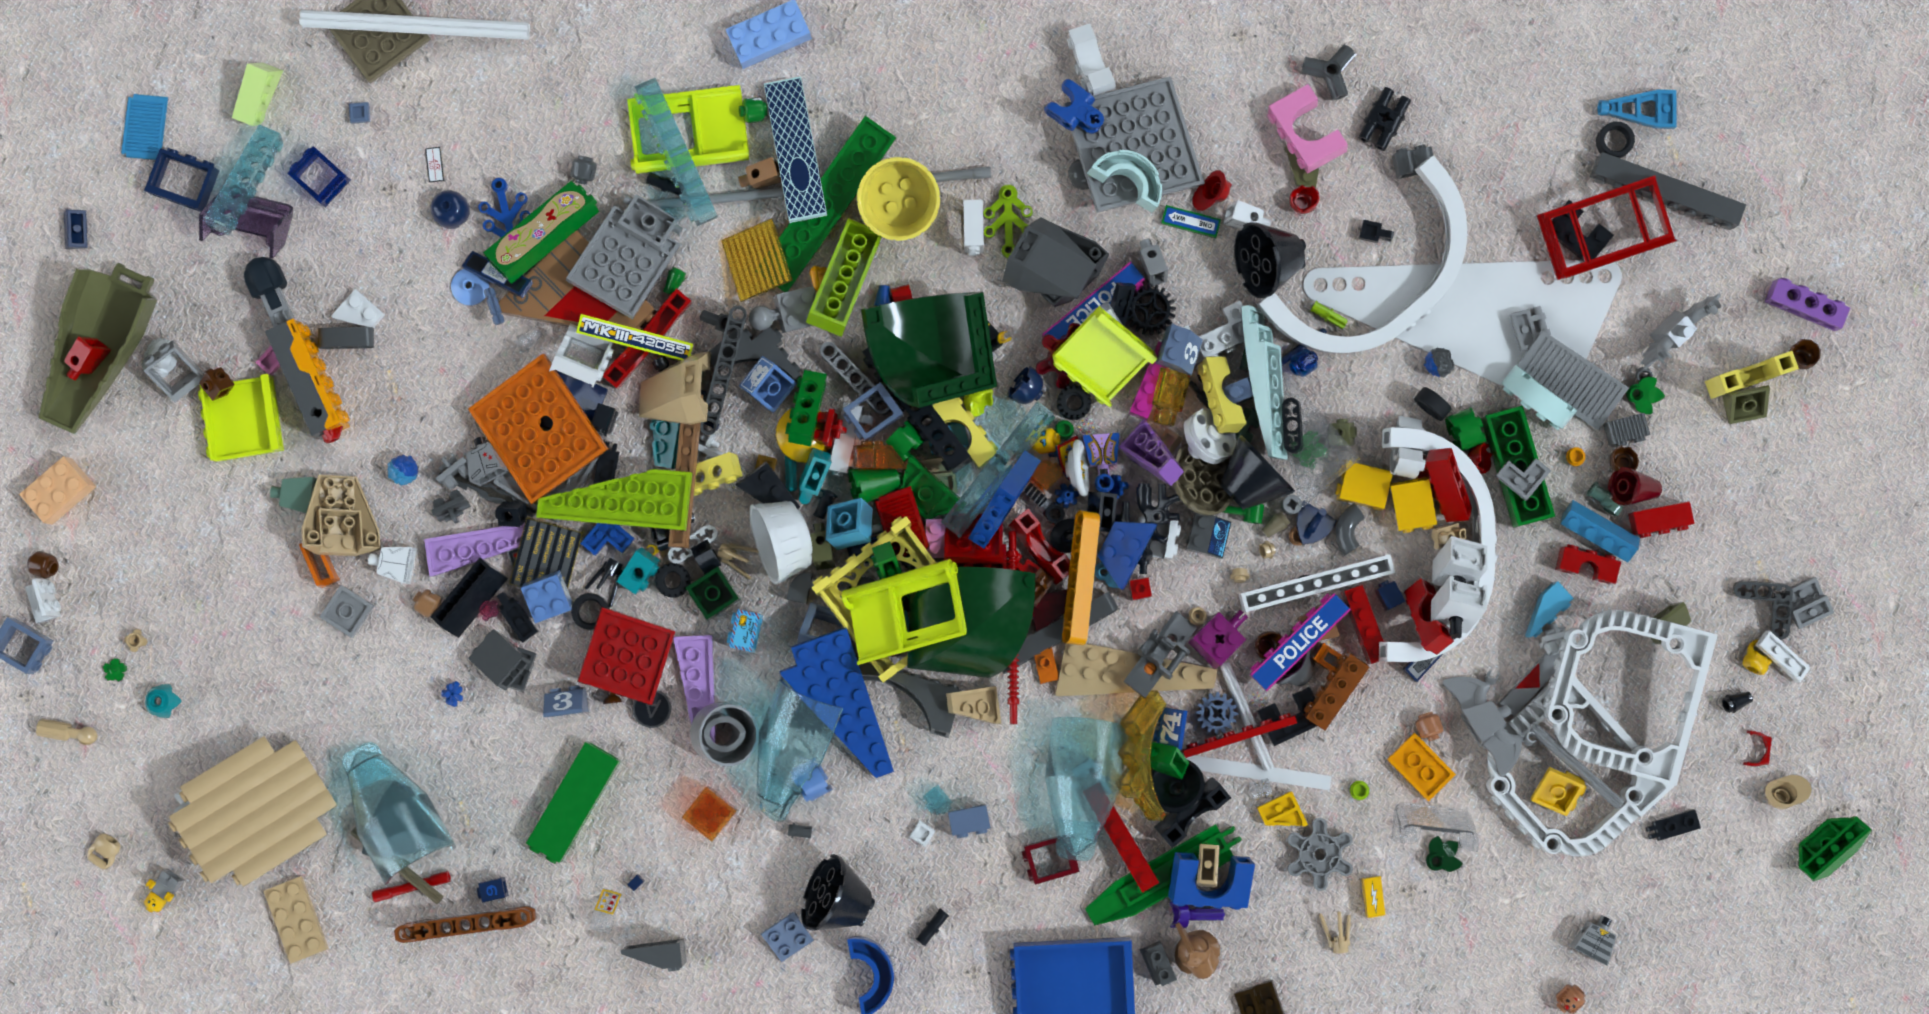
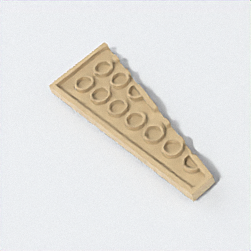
(1102, 670)

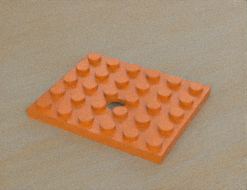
(512, 421)

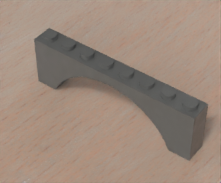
(927, 694)

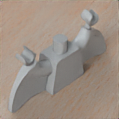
(1487, 721)

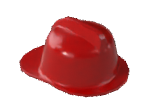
(1213, 190)

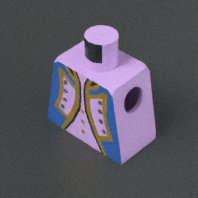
(1101, 450)

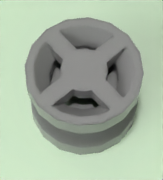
(1287, 505)

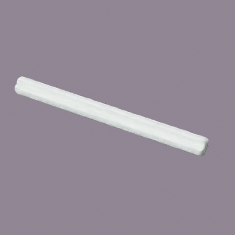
(1246, 715)

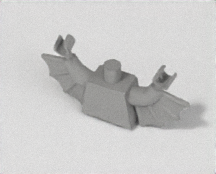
(1678, 329)

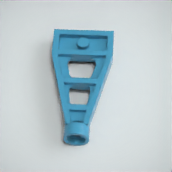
(1665, 109)

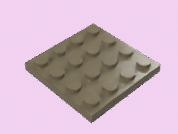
(376, 50)

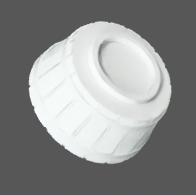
(781, 539)

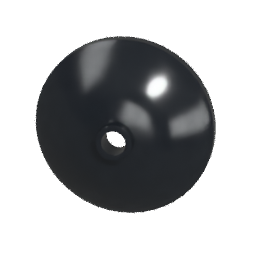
(1191, 786)

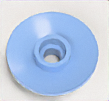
(472, 295)

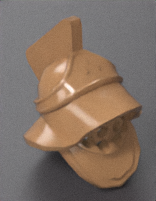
(1197, 952)

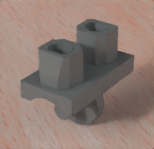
(451, 509)

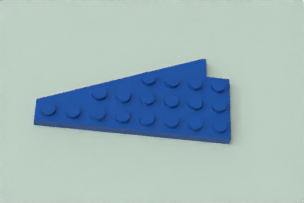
(830, 674)

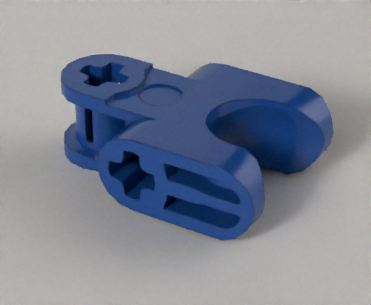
(1079, 112)

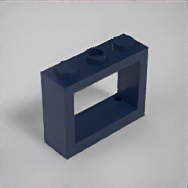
(158, 172)

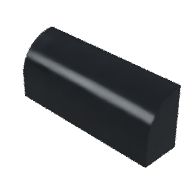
(466, 598)

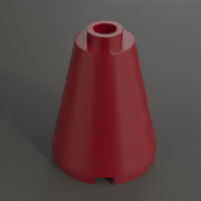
(1632, 487)

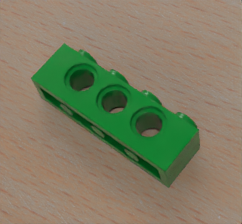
(804, 420)

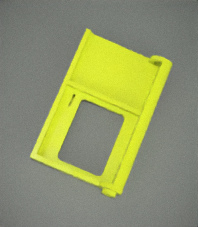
(716, 127)
(880, 615)

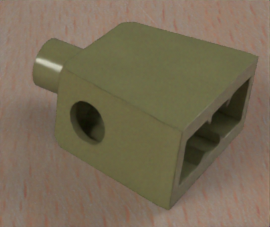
(822, 554)

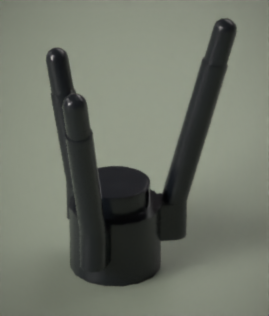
(610, 568)

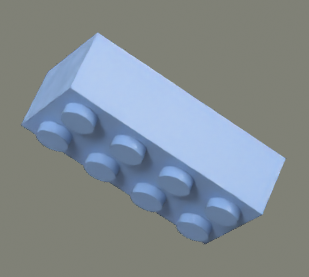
(768, 34)

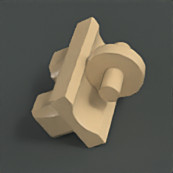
(1442, 534)

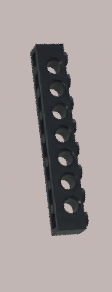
(952, 462)

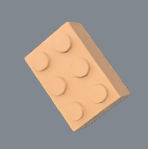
(57, 490)

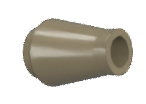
(1276, 524)

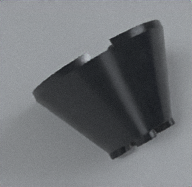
(1267, 257)
(1252, 477)
(835, 897)

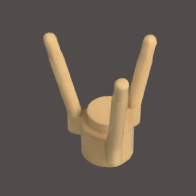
(728, 552)
(1340, 942)

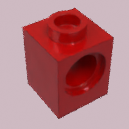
(1139, 589)

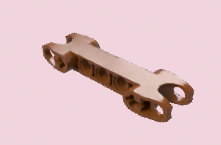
(436, 930)

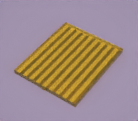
(756, 260)

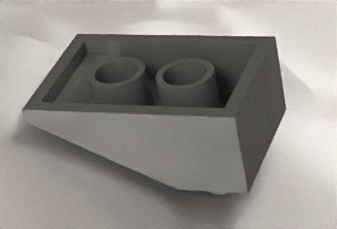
(661, 954)

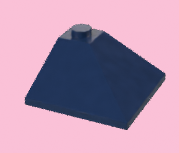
(585, 395)

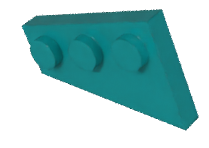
(665, 442)

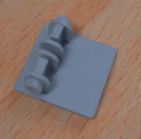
(787, 936)

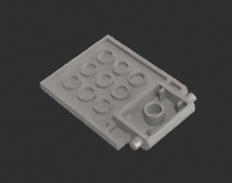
(627, 255)

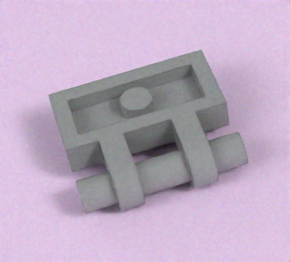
(1524, 326)

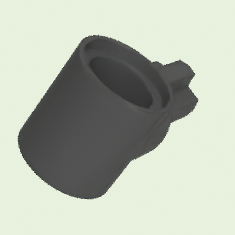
(715, 320)

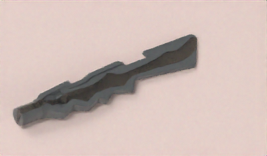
(490, 492)

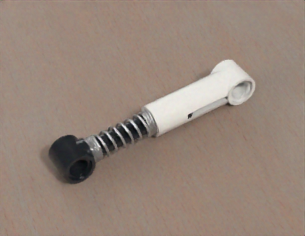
(1042, 502)

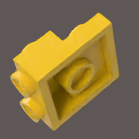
(1559, 791)

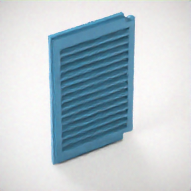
(144, 126)

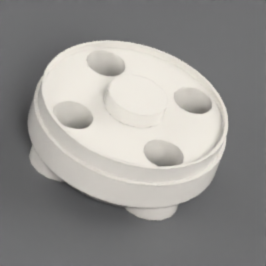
(1204, 439)

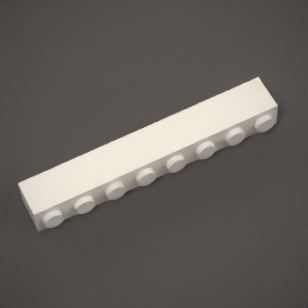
(1316, 583)

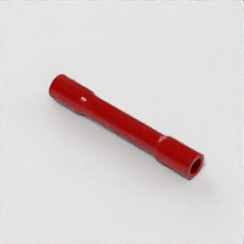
(390, 892)

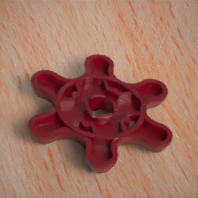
(1052, 344)

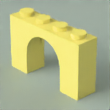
(1751, 375)

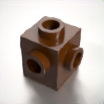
(216, 383)

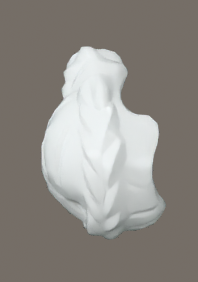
(168, 363)

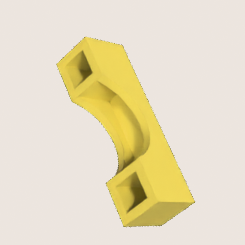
(1226, 415)
(980, 449)

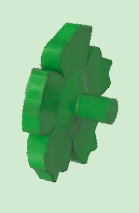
(114, 670)

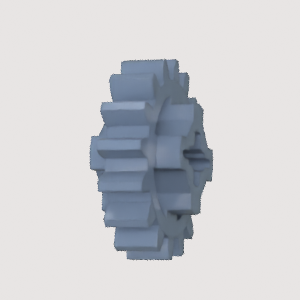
(1226, 704)

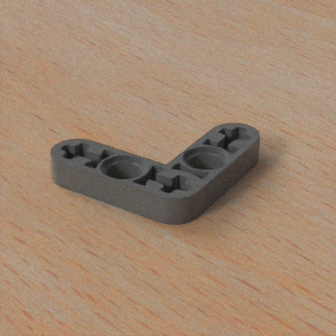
(1777, 601)

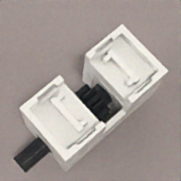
(1457, 571)

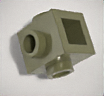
(1346, 430)

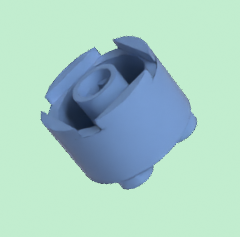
(816, 785)

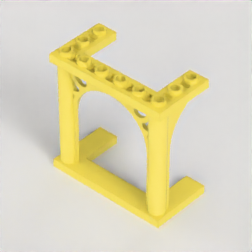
(830, 593)

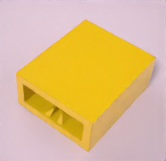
(1364, 486)
(1413, 504)

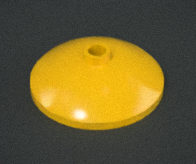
(794, 451)

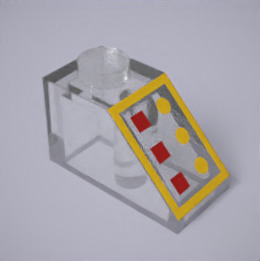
(605, 911)

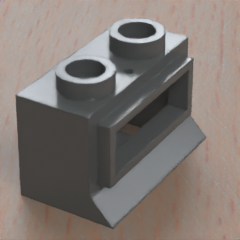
(1158, 964)

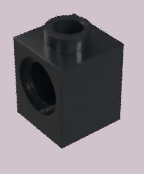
(517, 510)
(705, 556)

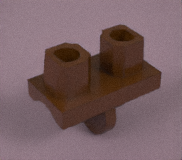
(1042, 584)

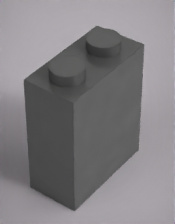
(499, 659)

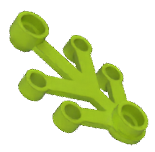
(1007, 217)

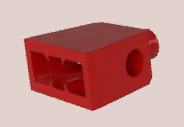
(85, 356)

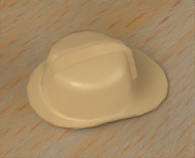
(1787, 791)

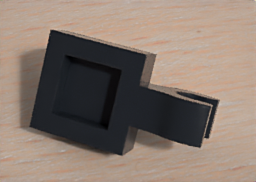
(1372, 231)

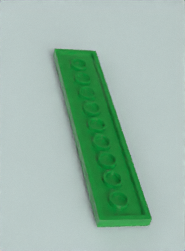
(839, 186)

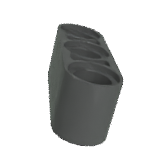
(346, 338)

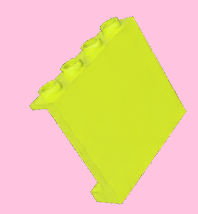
(1102, 356)
(243, 421)

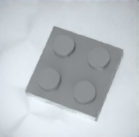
(347, 611)

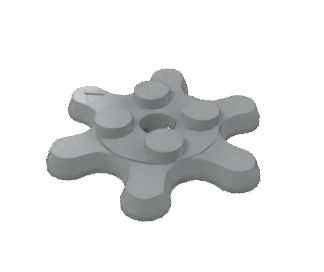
(1332, 860)

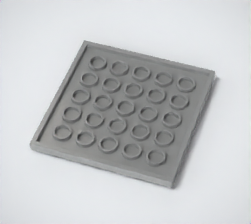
(1144, 121)

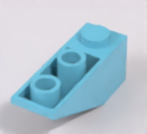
(1549, 603)

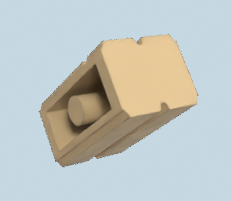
(1208, 865)

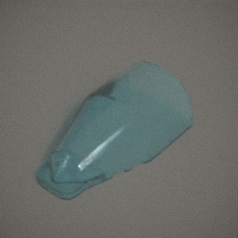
(790, 747)
(1082, 781)
(391, 812)

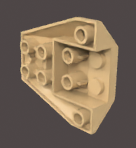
(676, 392)
(339, 519)

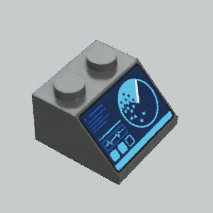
(1208, 535)

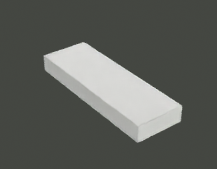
(1782, 656)

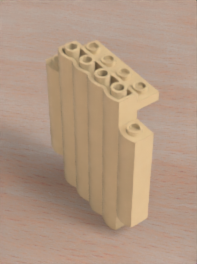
(252, 812)

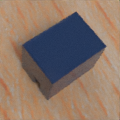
(636, 882)

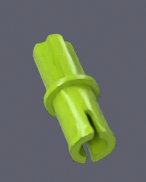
(1329, 315)

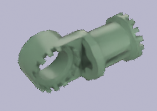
(1603, 497)

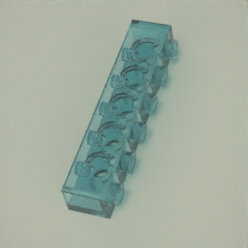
(261, 138)

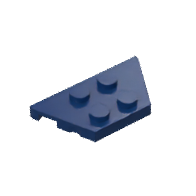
(1124, 549)

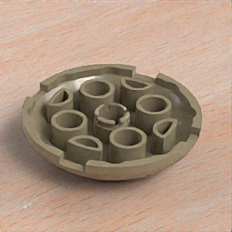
(1200, 484)

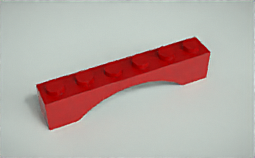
(660, 324)

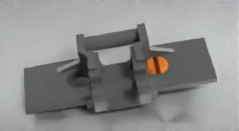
(1154, 651)

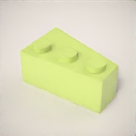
(256, 92)

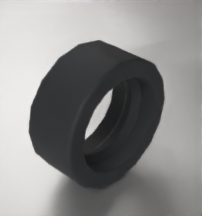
(1624, 129)
(1432, 403)
(576, 607)

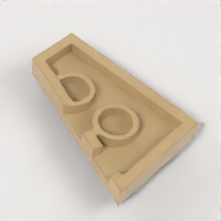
(976, 704)

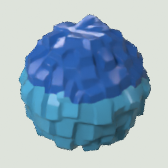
(402, 469)

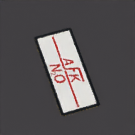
(434, 164)

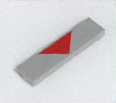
(1530, 683)

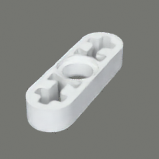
(694, 536)

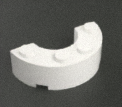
(1089, 65)
(1406, 461)

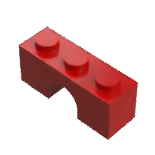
(1605, 568)

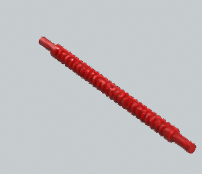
(1013, 700)

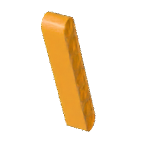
(1081, 577)

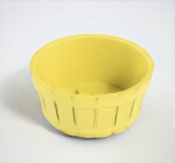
(898, 198)

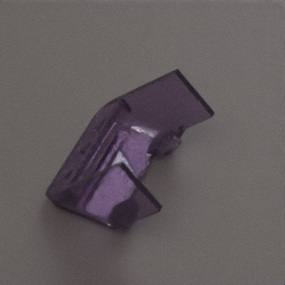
(261, 218)

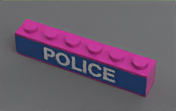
(1101, 295)
(1299, 642)

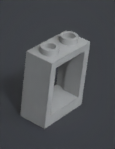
(183, 386)

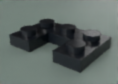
(1566, 235)
(1283, 734)

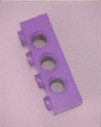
(1778, 297)

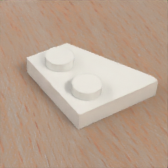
(358, 311)

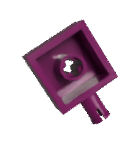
(1226, 631)

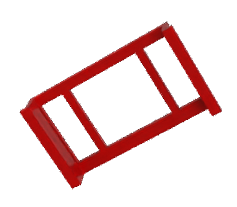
(1553, 246)

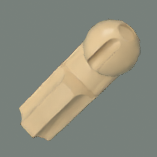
(64, 731)

